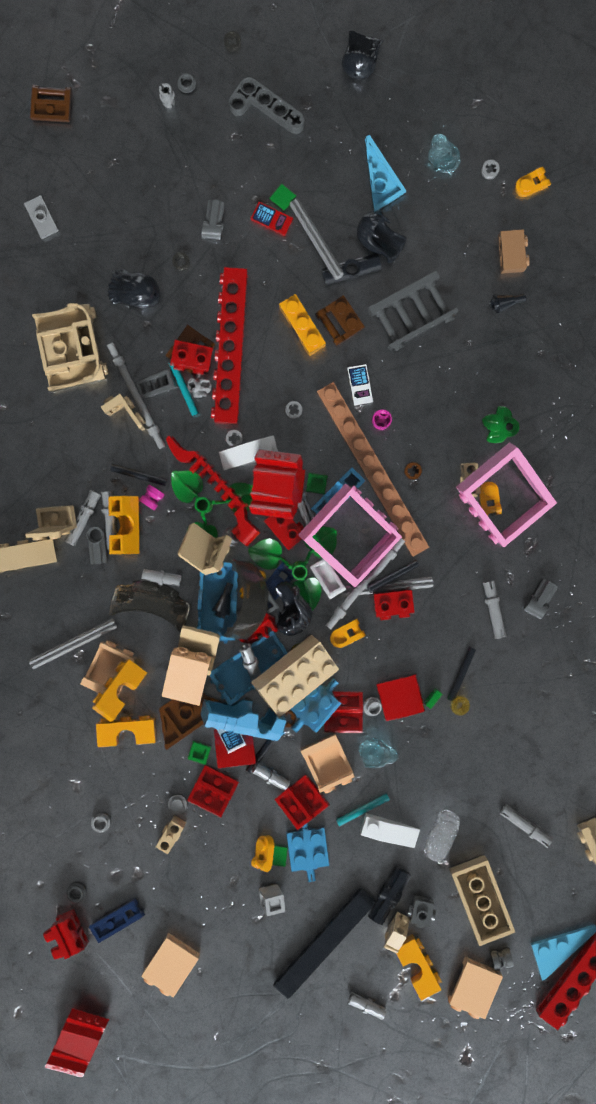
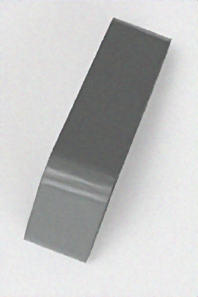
(269, 108)

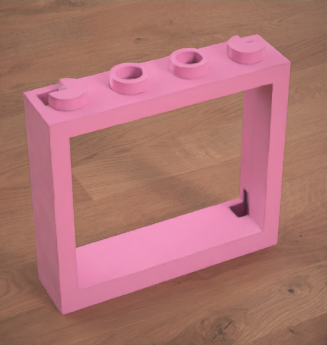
(487, 470)
(376, 553)

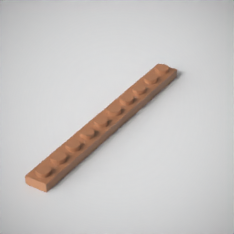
(372, 469)

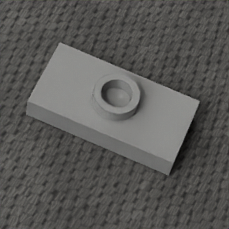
(41, 217)

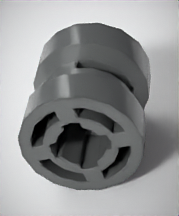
(506, 959)

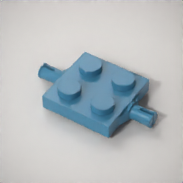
(316, 707)
(307, 850)

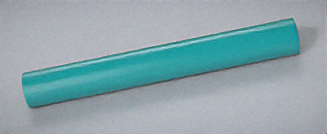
(184, 390)
(363, 809)

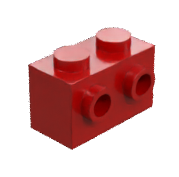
(191, 357)
(285, 530)
(393, 603)

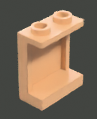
(104, 666)
(186, 675)
(328, 763)
(170, 965)
(475, 988)

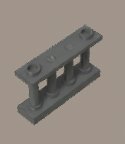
(413, 292)

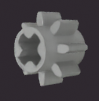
(199, 385)

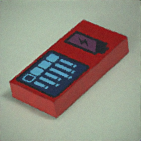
(271, 219)

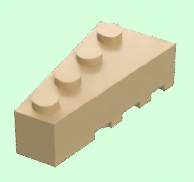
(26, 554)

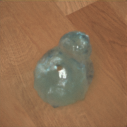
(439, 154)
(371, 759)

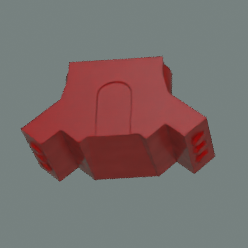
(277, 484)
(77, 1043)

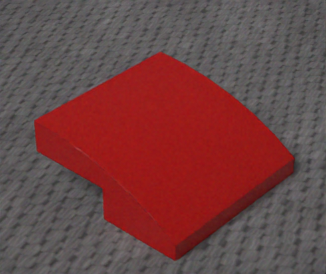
(401, 697)
(348, 716)
(239, 757)
(212, 791)
(302, 802)

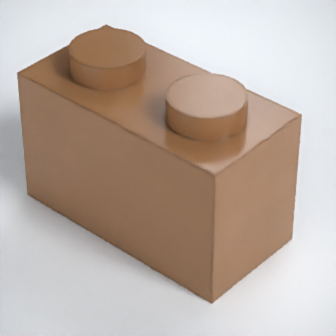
(512, 251)

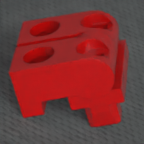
(68, 935)

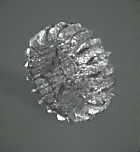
(441, 835)

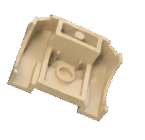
(69, 346)

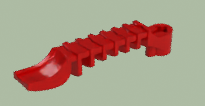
(245, 530)

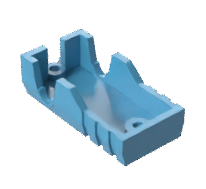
(210, 590)
(234, 674)
(241, 720)

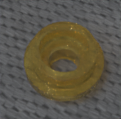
(465, 706)

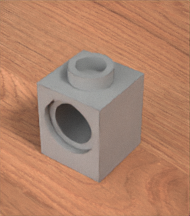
(272, 900)

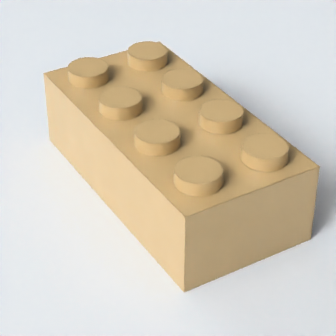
(295, 676)
(482, 900)

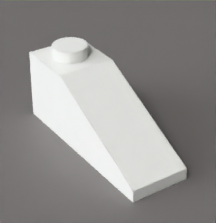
(246, 452)
(388, 831)

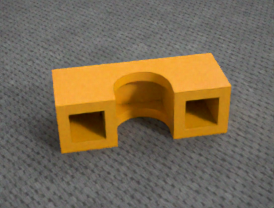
(302, 324)
(127, 511)
(107, 703)
(143, 729)
(426, 981)

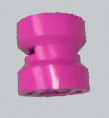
(381, 416)
(155, 494)

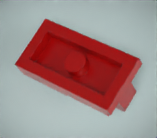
(269, 622)

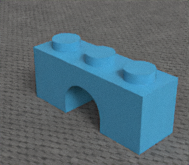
(350, 478)

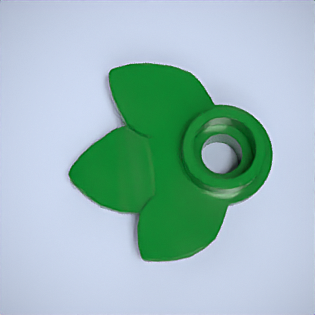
(497, 425)

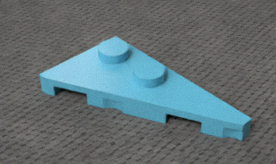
(383, 180)
(557, 949)

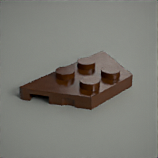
(180, 719)

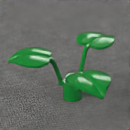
(188, 485)
(267, 555)

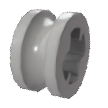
(488, 163)
(287, 410)
(230, 434)

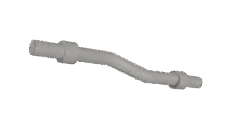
(119, 362)
(340, 611)

